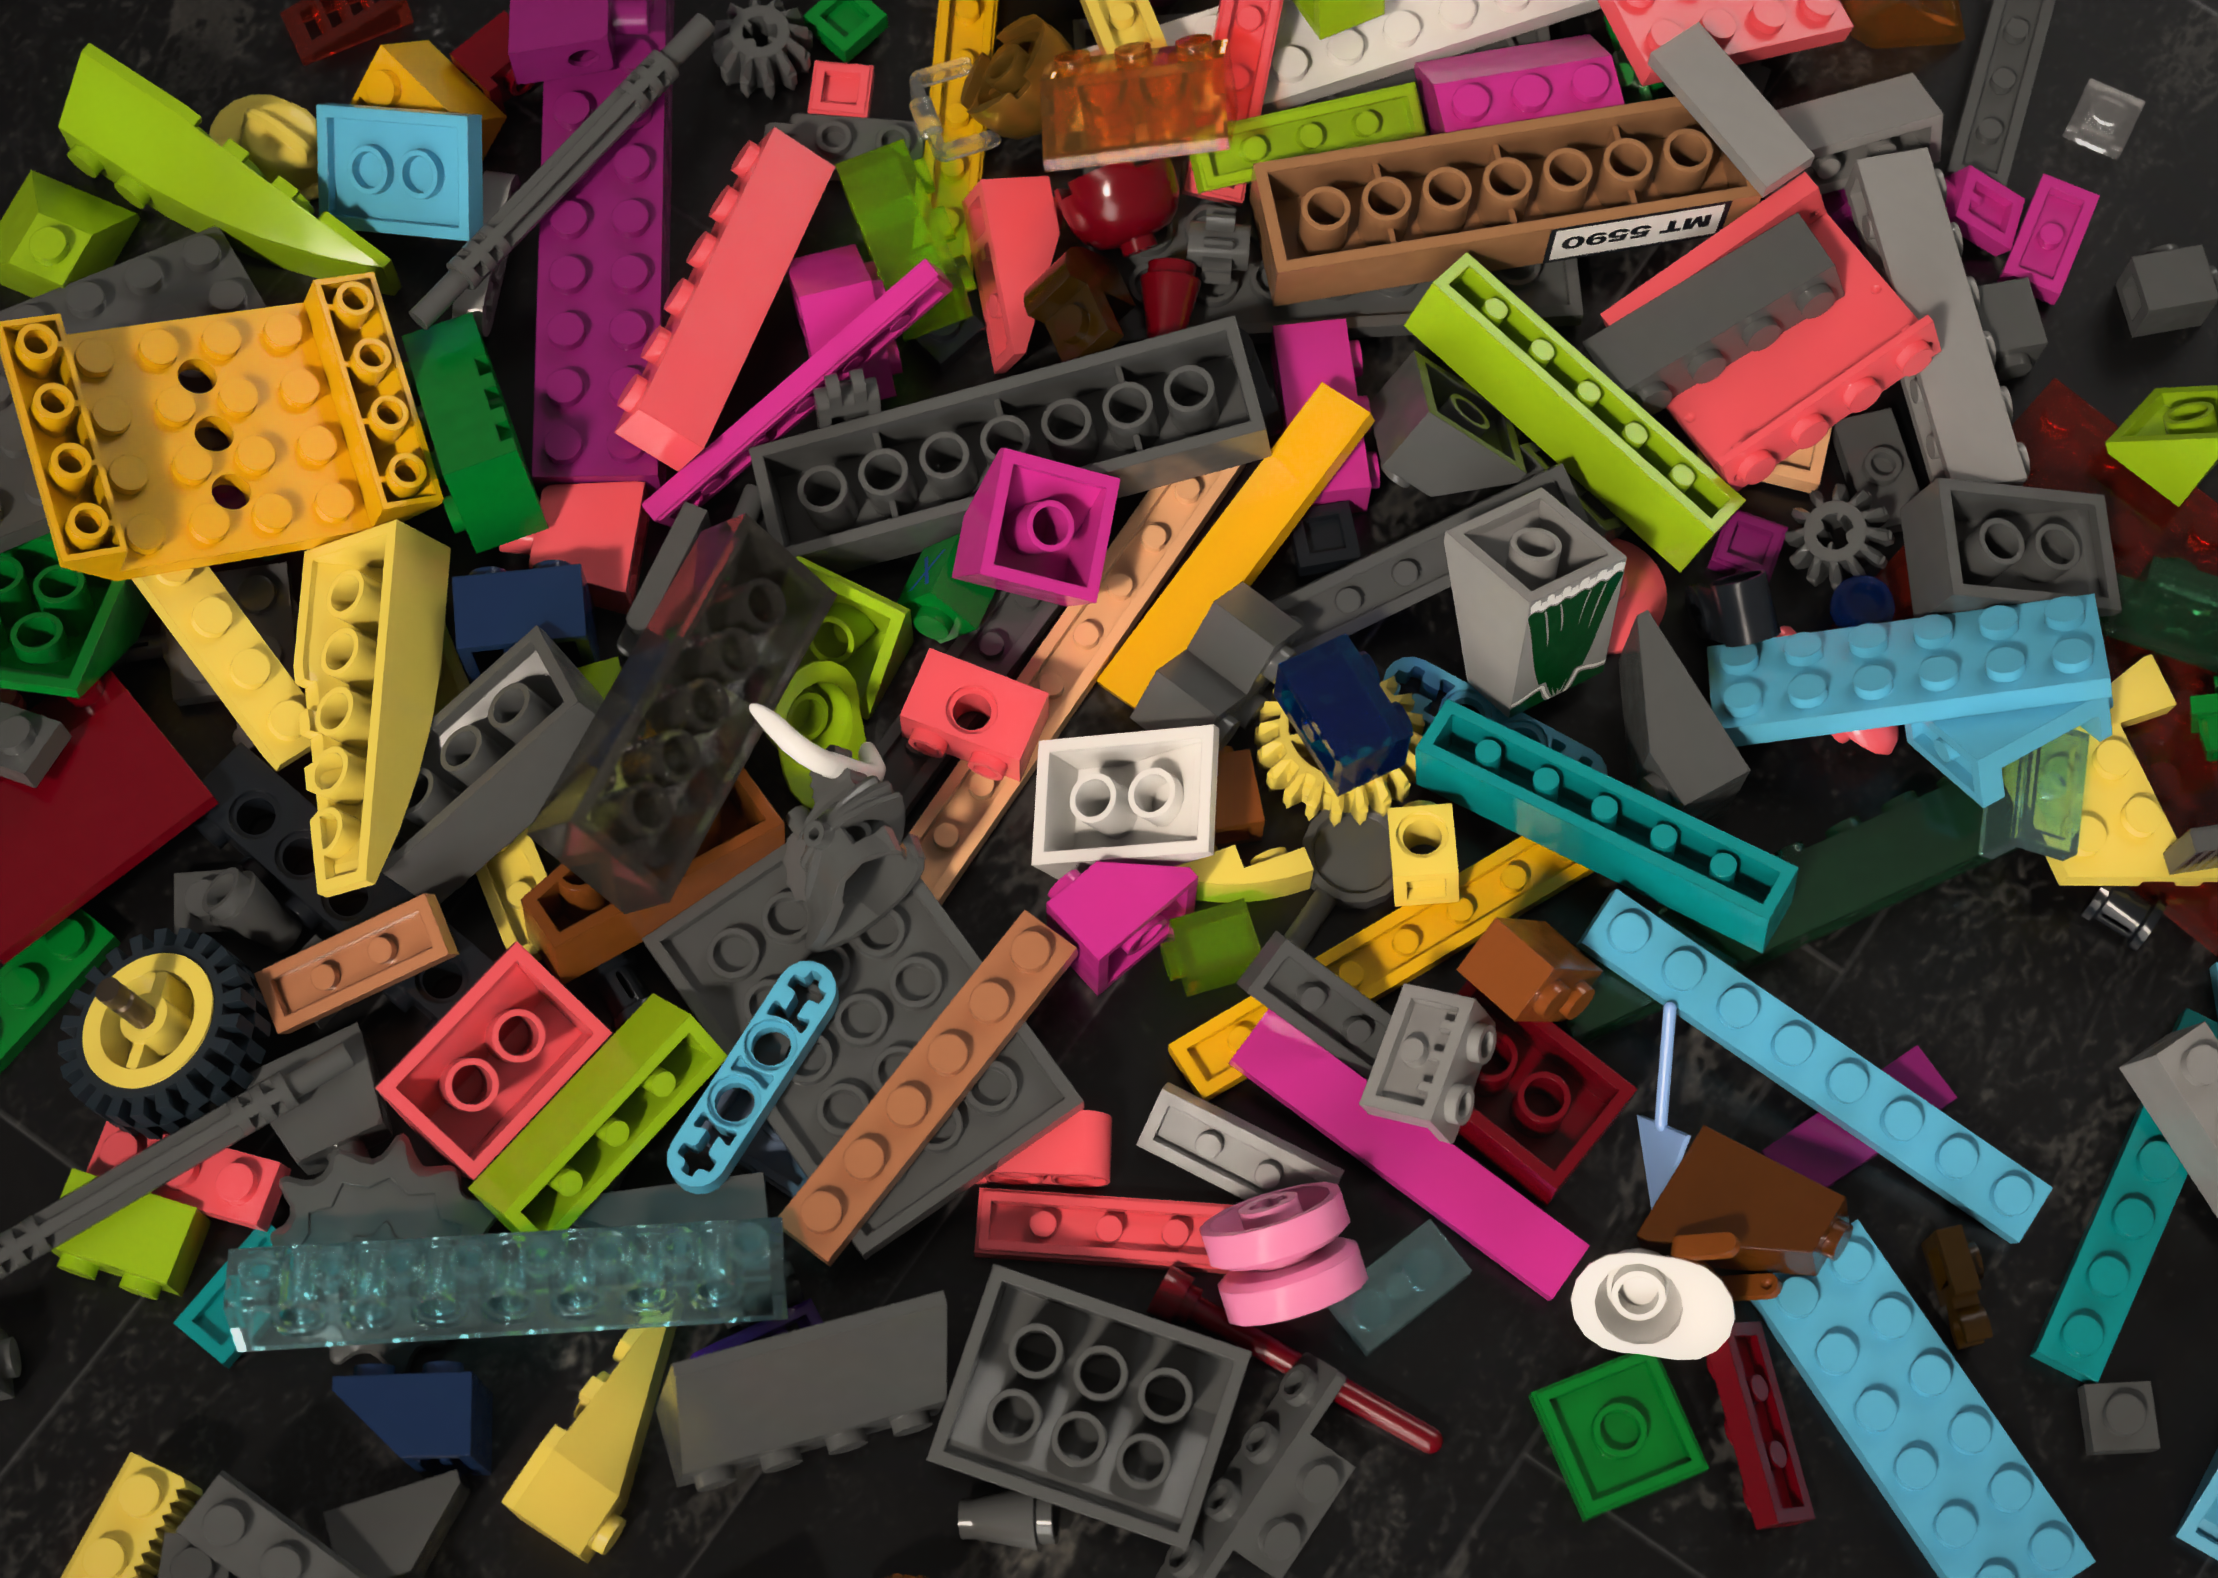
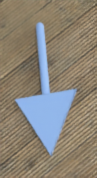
(1661, 1144)

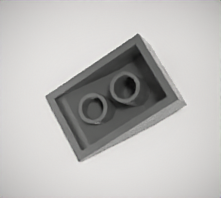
(2006, 546)
(1671, 733)

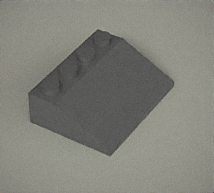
(805, 1392)
(1089, 1406)

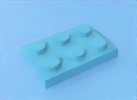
(401, 170)

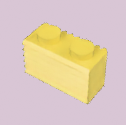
(132, 1522)

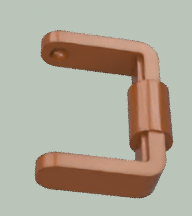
(1725, 1246)

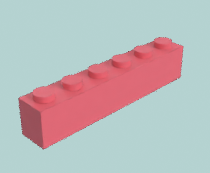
(723, 300)

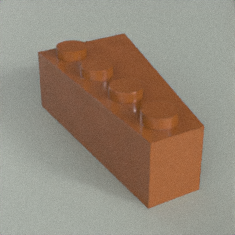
(581, 929)

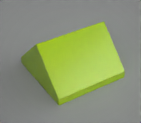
(2170, 439)
(863, 635)

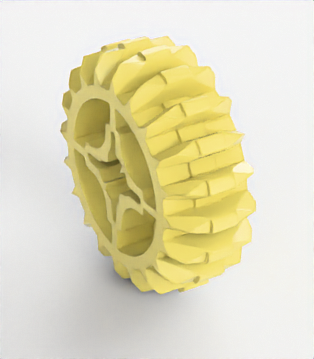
(1296, 771)

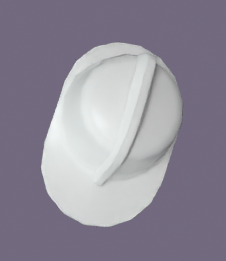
(1653, 1305)

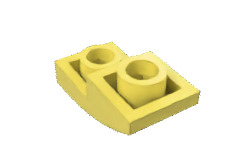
(1270, 876)

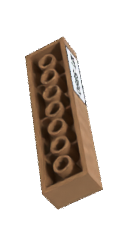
(1493, 191)

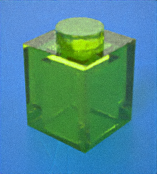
(1210, 947)

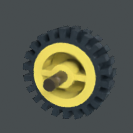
(163, 1032)

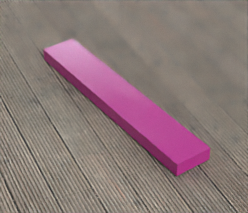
(794, 396)
(1410, 1157)

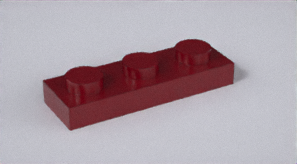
(1759, 1429)

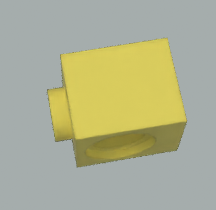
(1423, 877)

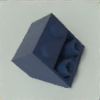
(427, 1418)

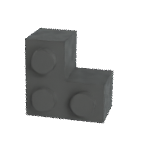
(1222, 668)

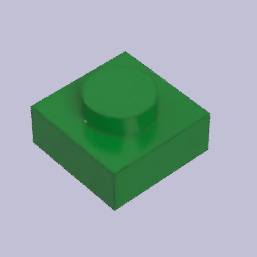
(845, 25)

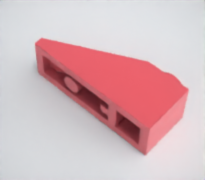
(1012, 243)

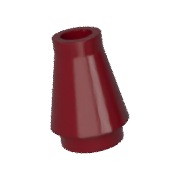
(1169, 295)

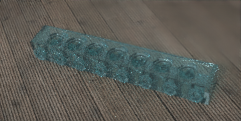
(506, 1284)

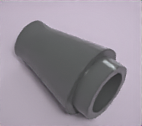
(247, 908)
(1009, 1520)

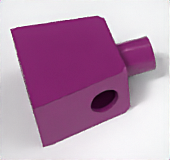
(570, 35)

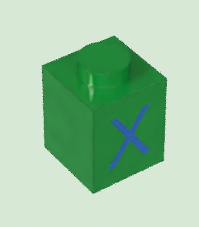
(938, 603)

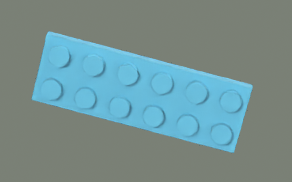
(1910, 671)
(1918, 1422)

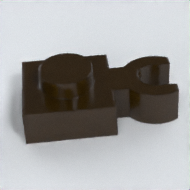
(1956, 1274)

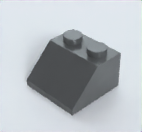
(1442, 433)

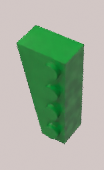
(471, 434)

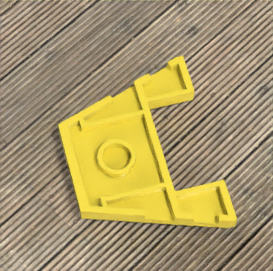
(2121, 817)

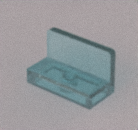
(2040, 801)

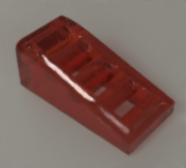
(368, 24)

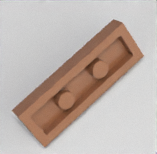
(356, 963)

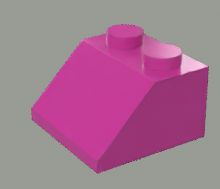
(1038, 529)
(1117, 914)

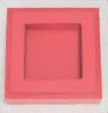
(841, 89)

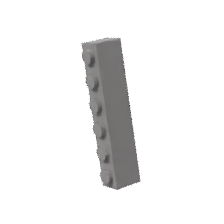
(1957, 399)

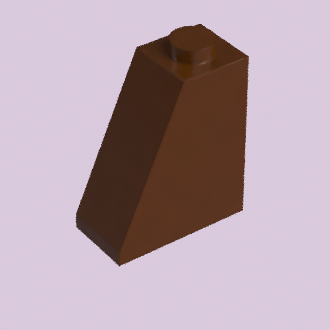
(1773, 1211)

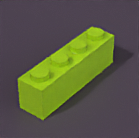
(599, 1120)

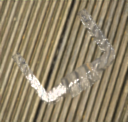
(928, 120)

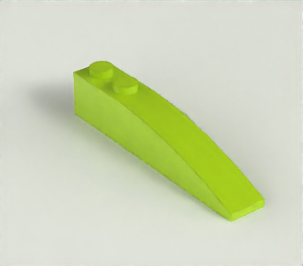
(165, 160)

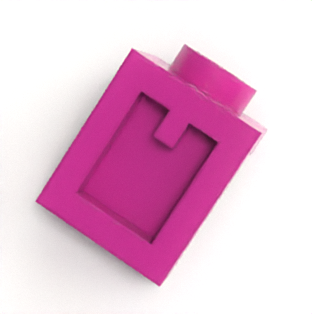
(1983, 209)

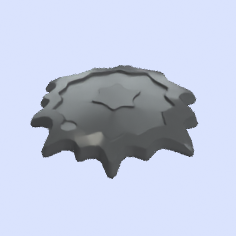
(375, 1202)

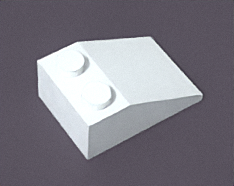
(1126, 799)

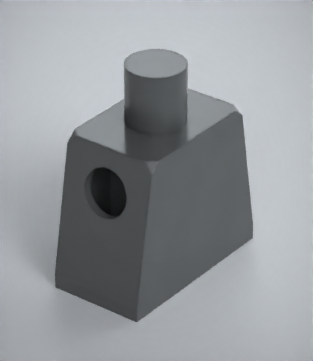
(338, 1114)

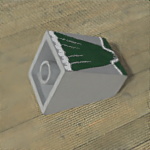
(1532, 599)

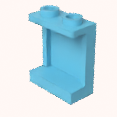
(1979, 746)

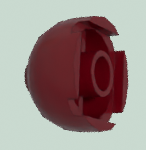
(1121, 205)

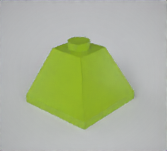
(58, 236)

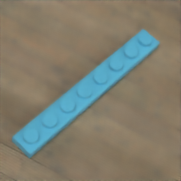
(1815, 1067)

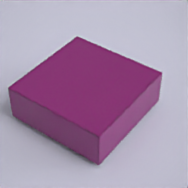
(1747, 543)

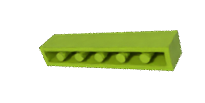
(1573, 411)

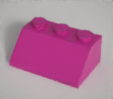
(1517, 84)

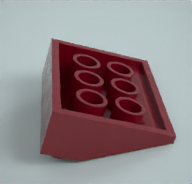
(93, 815)

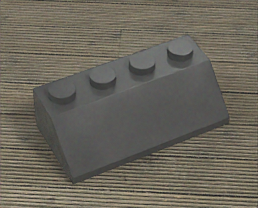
(491, 765)

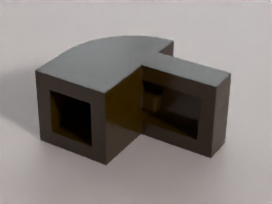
(1080, 303)

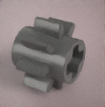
(1218, 245)

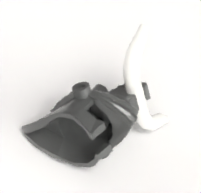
(848, 848)

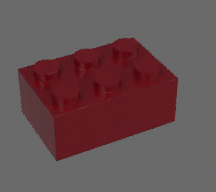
(1540, 1102)

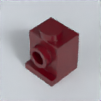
(487, 62)

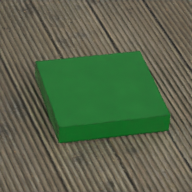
(1618, 1433)

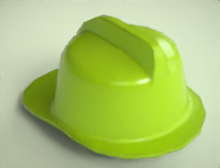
(826, 710)

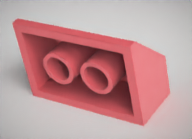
(492, 1061)

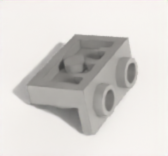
(1430, 1061)

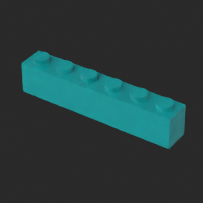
(1605, 825)

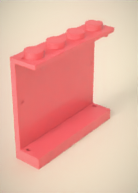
(1814, 371)

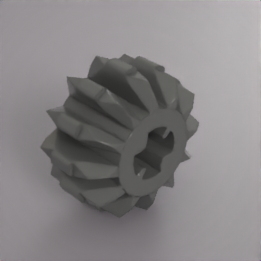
(762, 47)
(1861, 529)

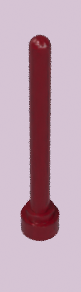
(1182, 1301)

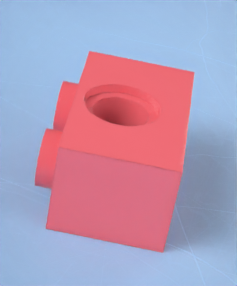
(952, 687)

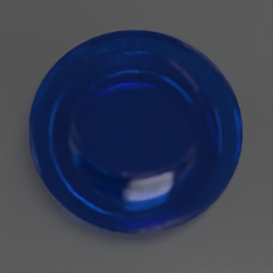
(1861, 602)

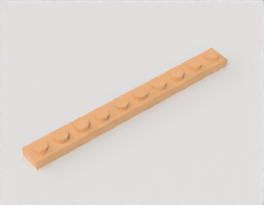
(1070, 663)

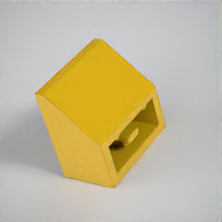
(424, 79)

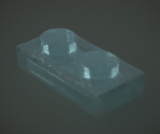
(1401, 1287)

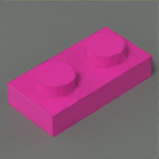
(2050, 237)

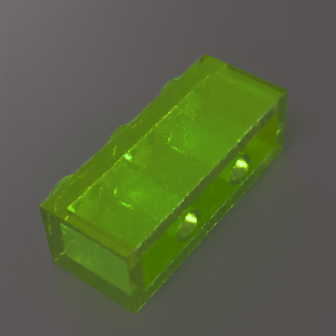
(902, 228)

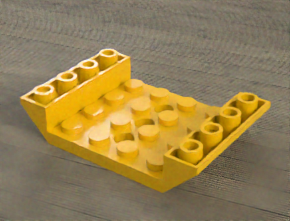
(300, 390)

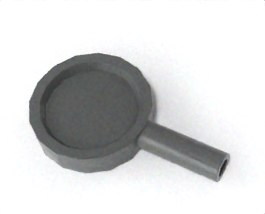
(1349, 869)

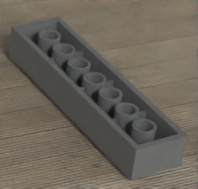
(910, 472)

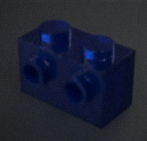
(1343, 713)

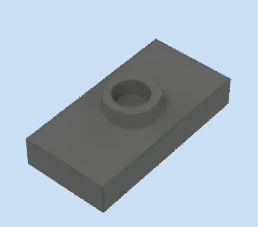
(1876, 461)

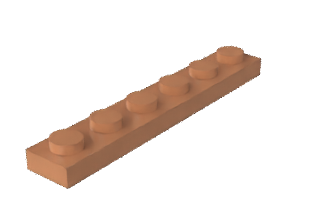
(927, 1088)

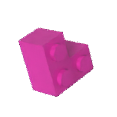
(829, 294)

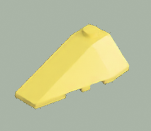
(586, 1473)

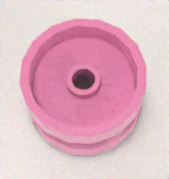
(1284, 1254)

